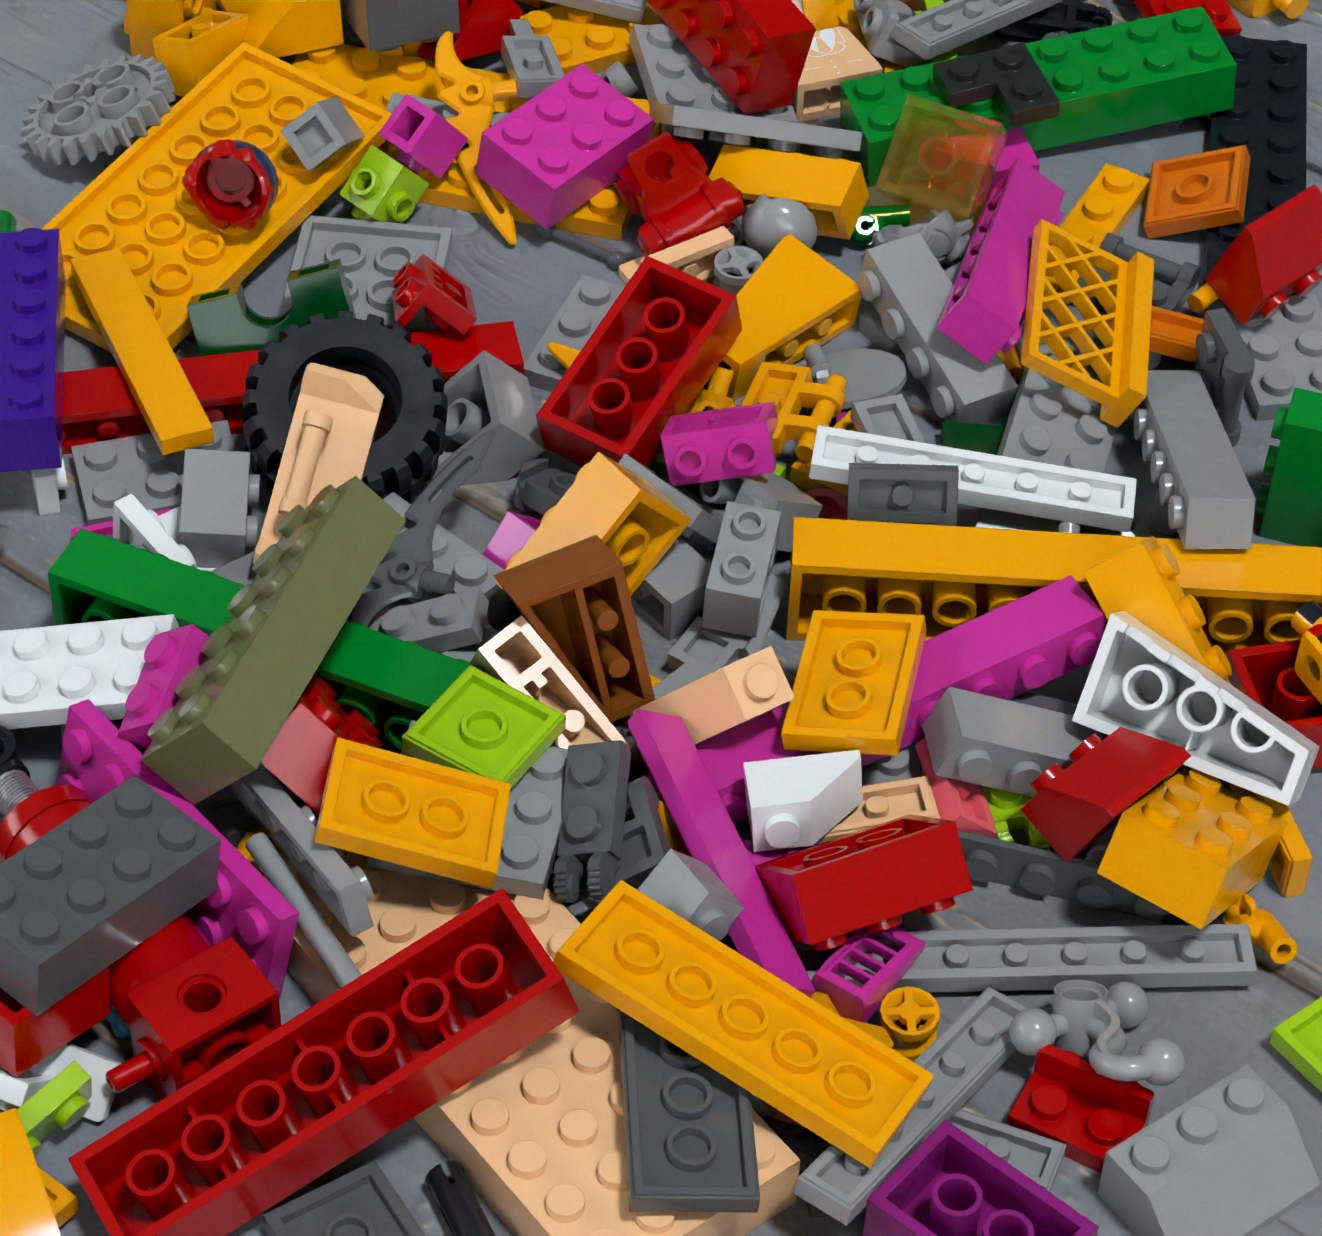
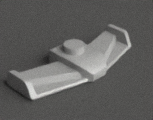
(707, 650)

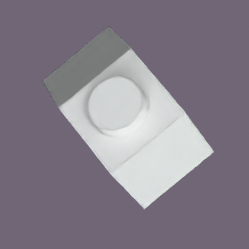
(800, 797)

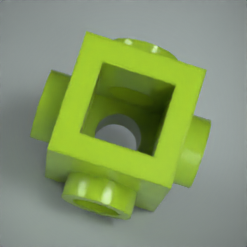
(383, 188)

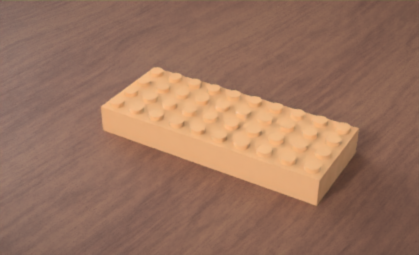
(548, 1122)

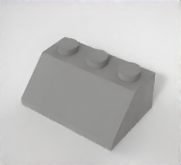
(1211, 1165)

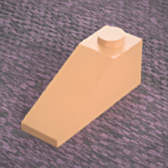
(529, 665)

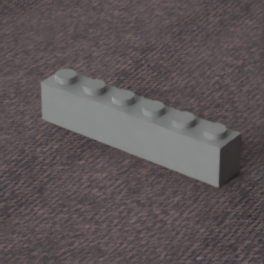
(1193, 462)

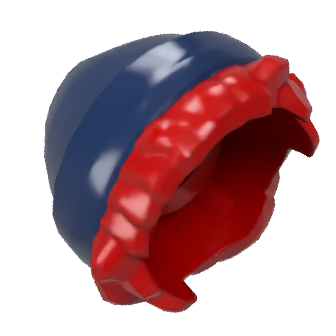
(232, 183)

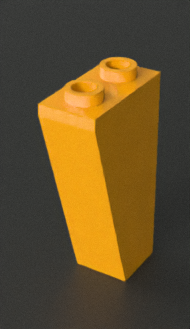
(787, 306)

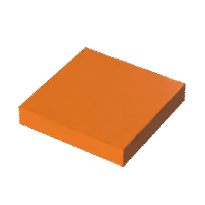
(1197, 192)

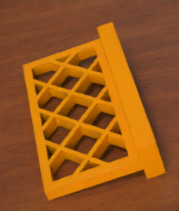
(1122, 331)

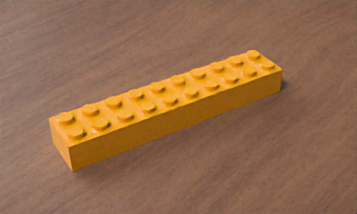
(969, 571)

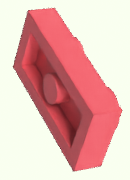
(958, 799)

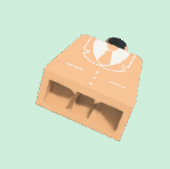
(832, 59)

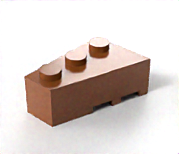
(587, 619)

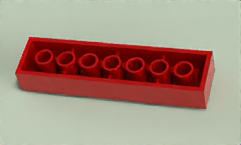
(329, 1080)

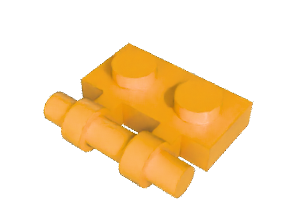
(792, 389)

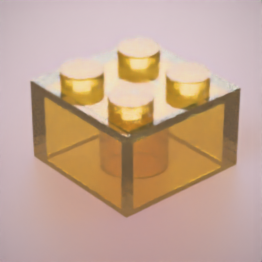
(942, 159)

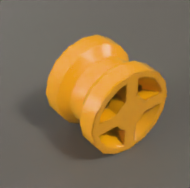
(918, 1012)

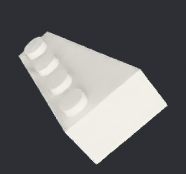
(1168, 695)

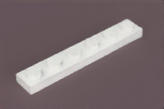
(988, 479)

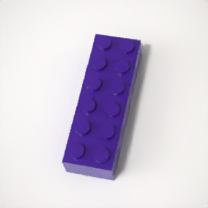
(31, 349)

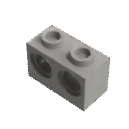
(741, 569)

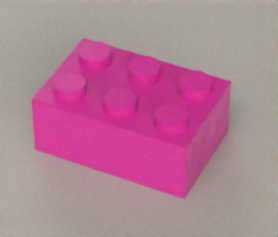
(562, 146)

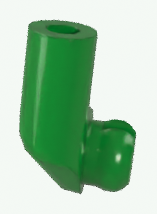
(875, 218)

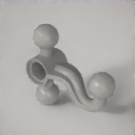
(1091, 1023)

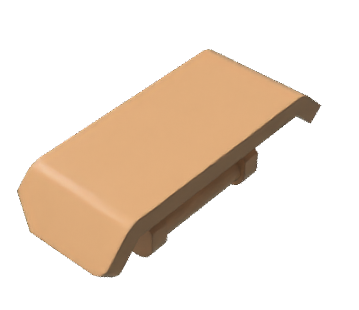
(324, 443)

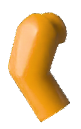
(1263, 929)

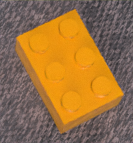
(618, 508)
(1192, 846)

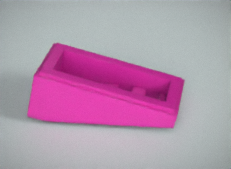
(862, 1002)

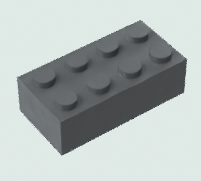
(98, 890)

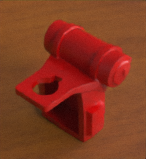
(674, 194)

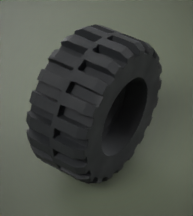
(365, 348)

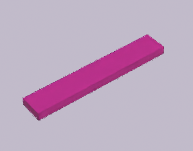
(715, 841)

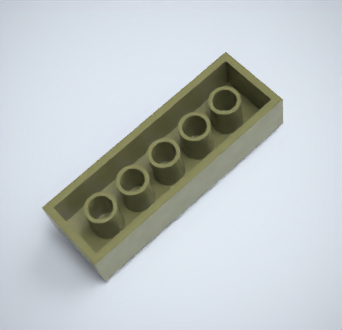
(272, 640)

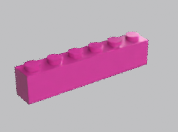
(994, 274)

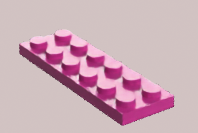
(244, 902)

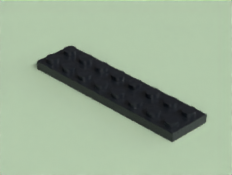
(1271, 122)

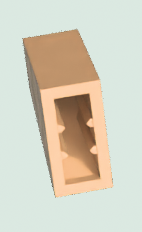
(727, 696)

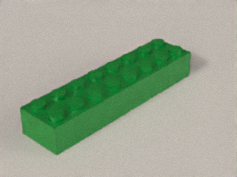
(1103, 77)
(367, 669)

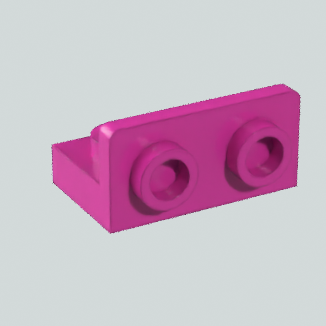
(720, 443)

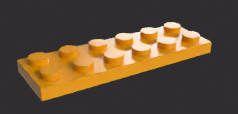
(744, 1022)

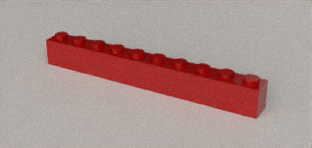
(103, 408)

